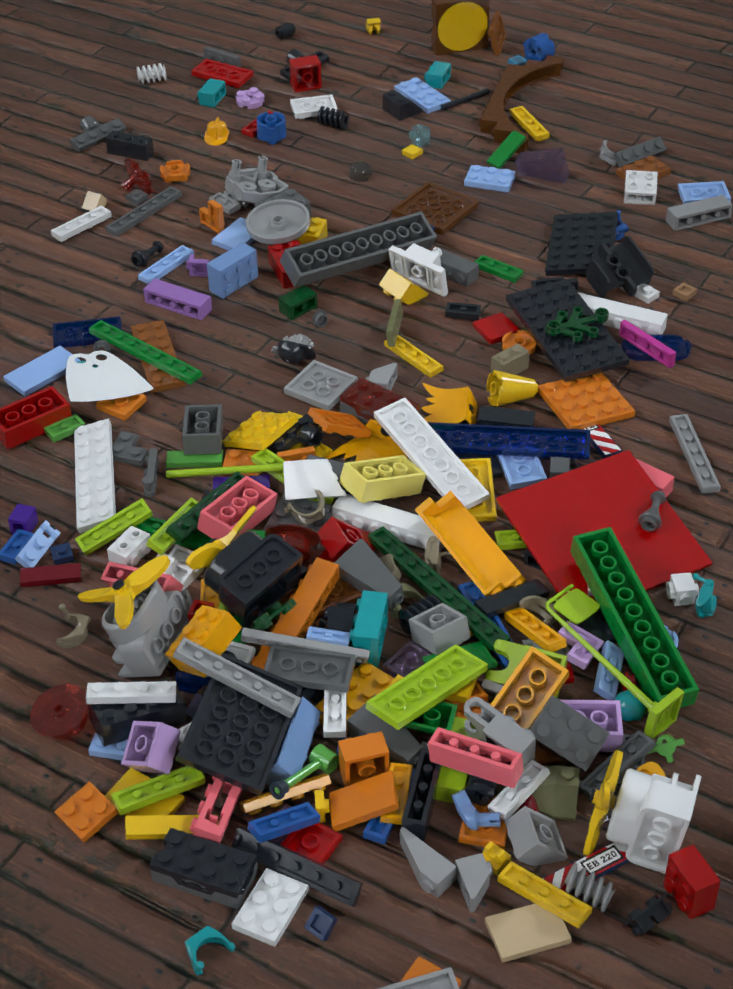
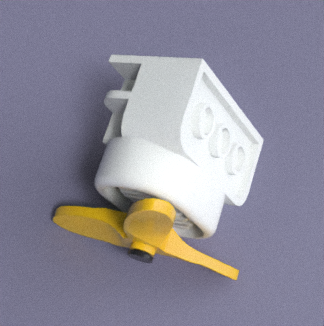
(646, 816)

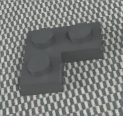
(125, 450)

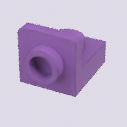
(197, 267)

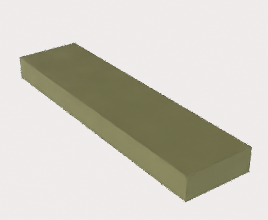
(394, 323)

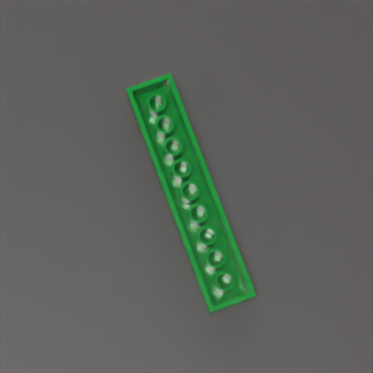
(632, 616)

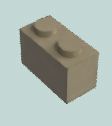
(512, 360)

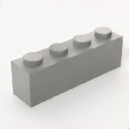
(699, 212)

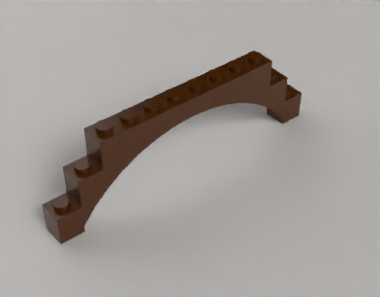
(515, 78)

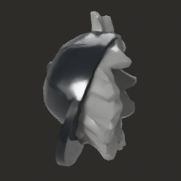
(295, 349)

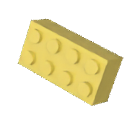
(382, 478)

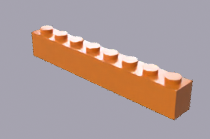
(310, 598)

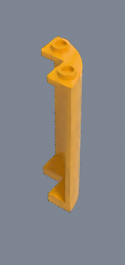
(470, 544)

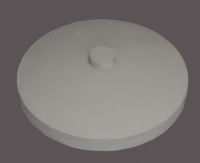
(278, 221)

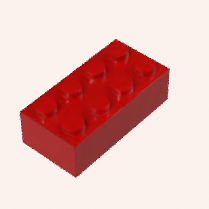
(30, 415)

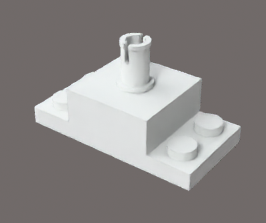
(420, 267)

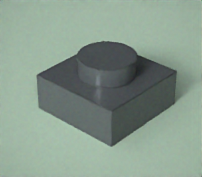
(136, 196)

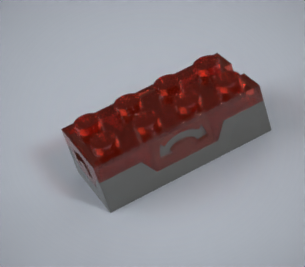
(367, 397)

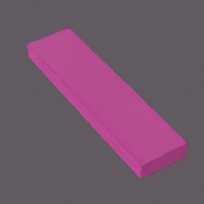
(647, 343)

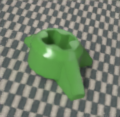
(668, 748)

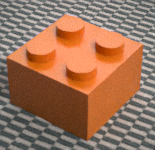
(362, 757)

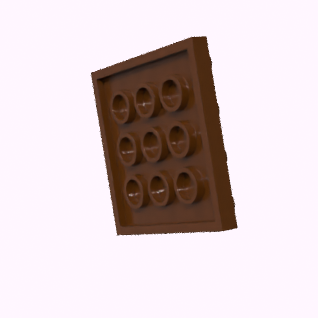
(439, 205)

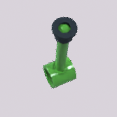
(320, 759)

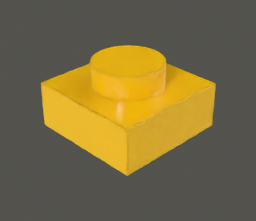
(321, 804)

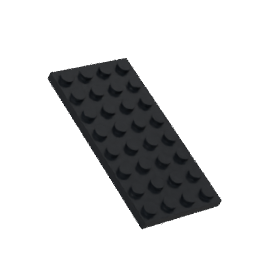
(569, 358)

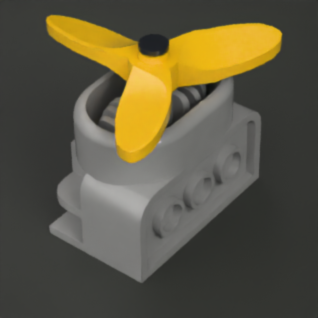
(141, 619)

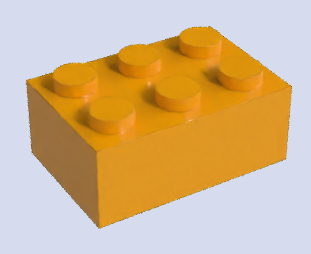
(208, 628)

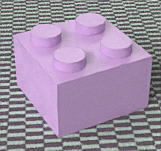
(151, 747)

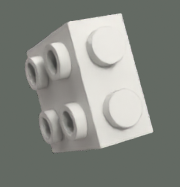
(640, 187)

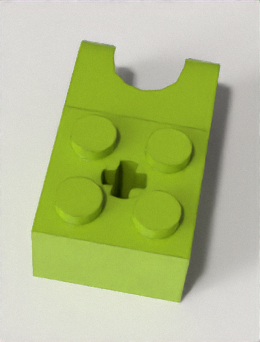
(515, 654)

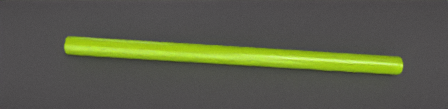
(224, 470)

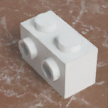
(129, 547)

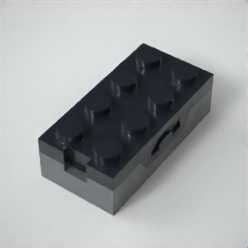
(204, 868)

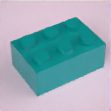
(370, 624)

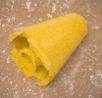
(509, 388)

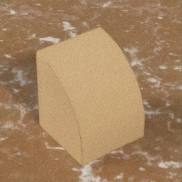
(93, 201)

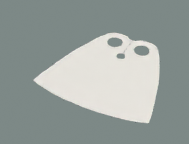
(108, 381)

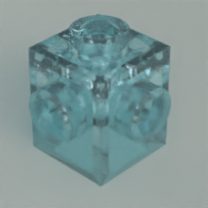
(423, 131)

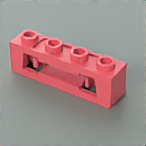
(206, 824)

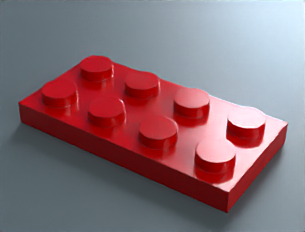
(231, 74)

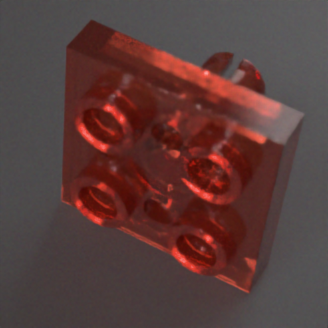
(136, 176)

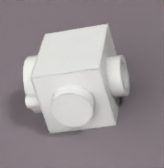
(682, 589)

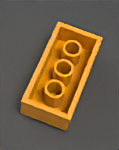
(530, 687)

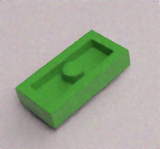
(63, 428)

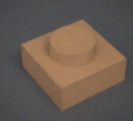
(684, 291)

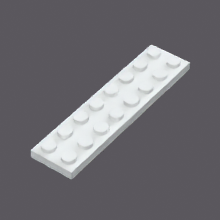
(430, 453)
(94, 474)

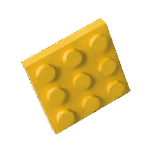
(260, 430)

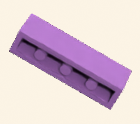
(177, 299)

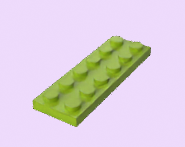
(426, 686)

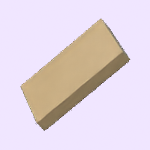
(526, 932)

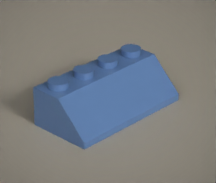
(295, 742)

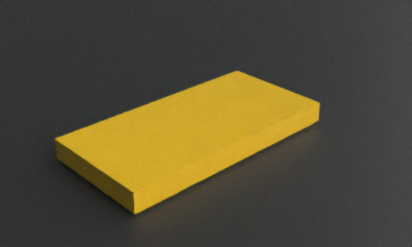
(482, 471)

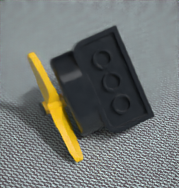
(248, 570)

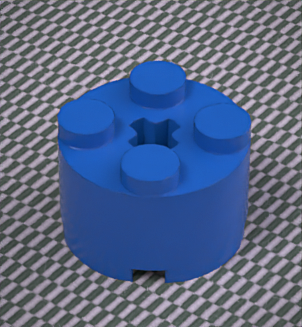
(538, 47)
(271, 127)

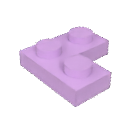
(579, 654)

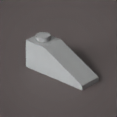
(431, 869)

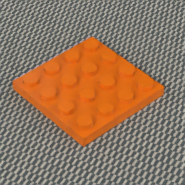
(586, 401)

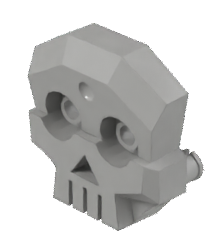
(253, 184)

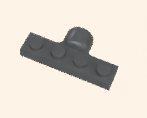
(94, 132)

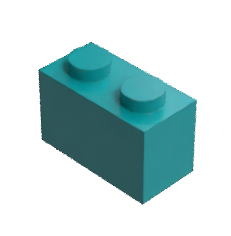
(438, 74)
(211, 92)

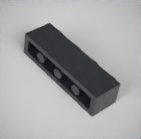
(421, 796)

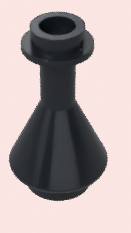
(141, 257)

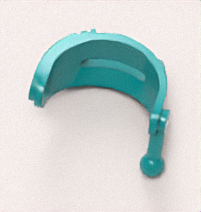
(706, 601)
(205, 936)

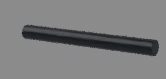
(464, 99)

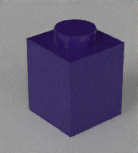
(23, 518)

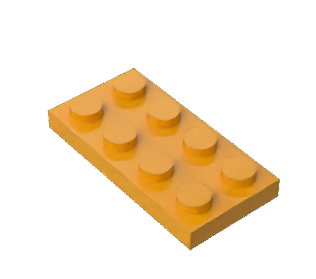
(365, 683)

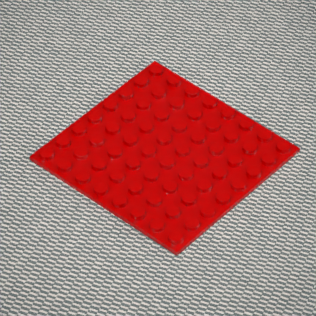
(595, 498)

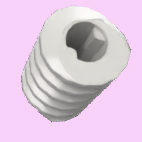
(151, 73)

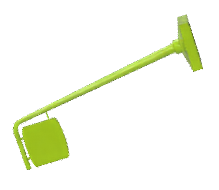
(579, 607)

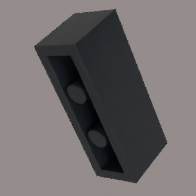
(129, 145)
(505, 417)

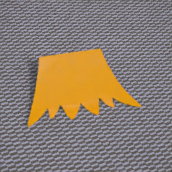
(450, 405)
(369, 448)

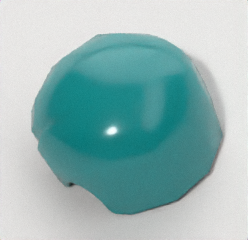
(630, 706)

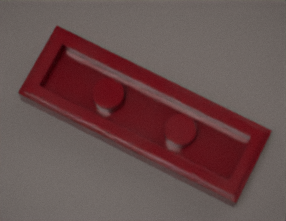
(50, 575)

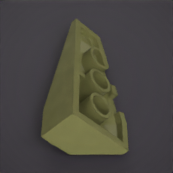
(557, 793)

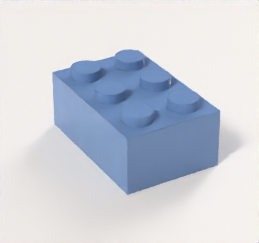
(232, 270)

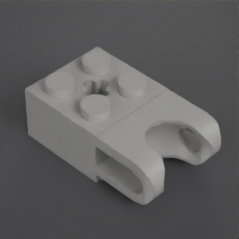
(498, 729)

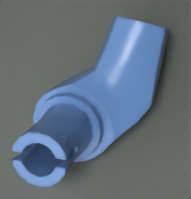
(471, 815)

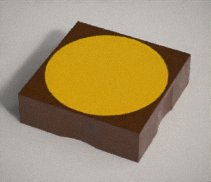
(459, 25)

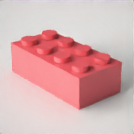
(227, 510)

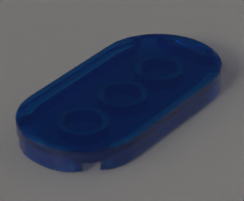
(675, 342)

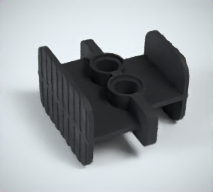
(627, 262)

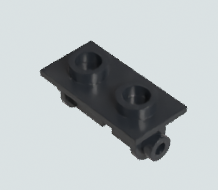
(641, 920)

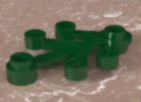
(555, 327)
(273, 611)

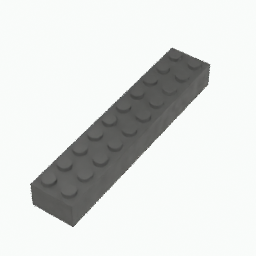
(355, 249)

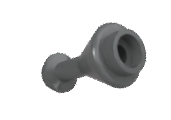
(650, 519)

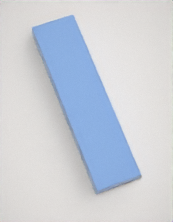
(166, 264)

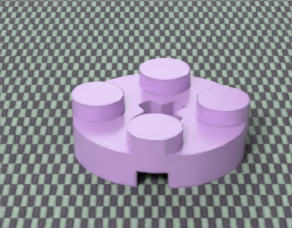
(250, 98)

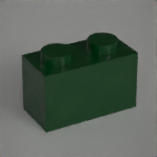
(298, 302)

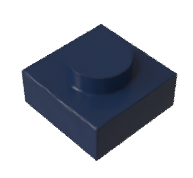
(62, 554)
(321, 923)

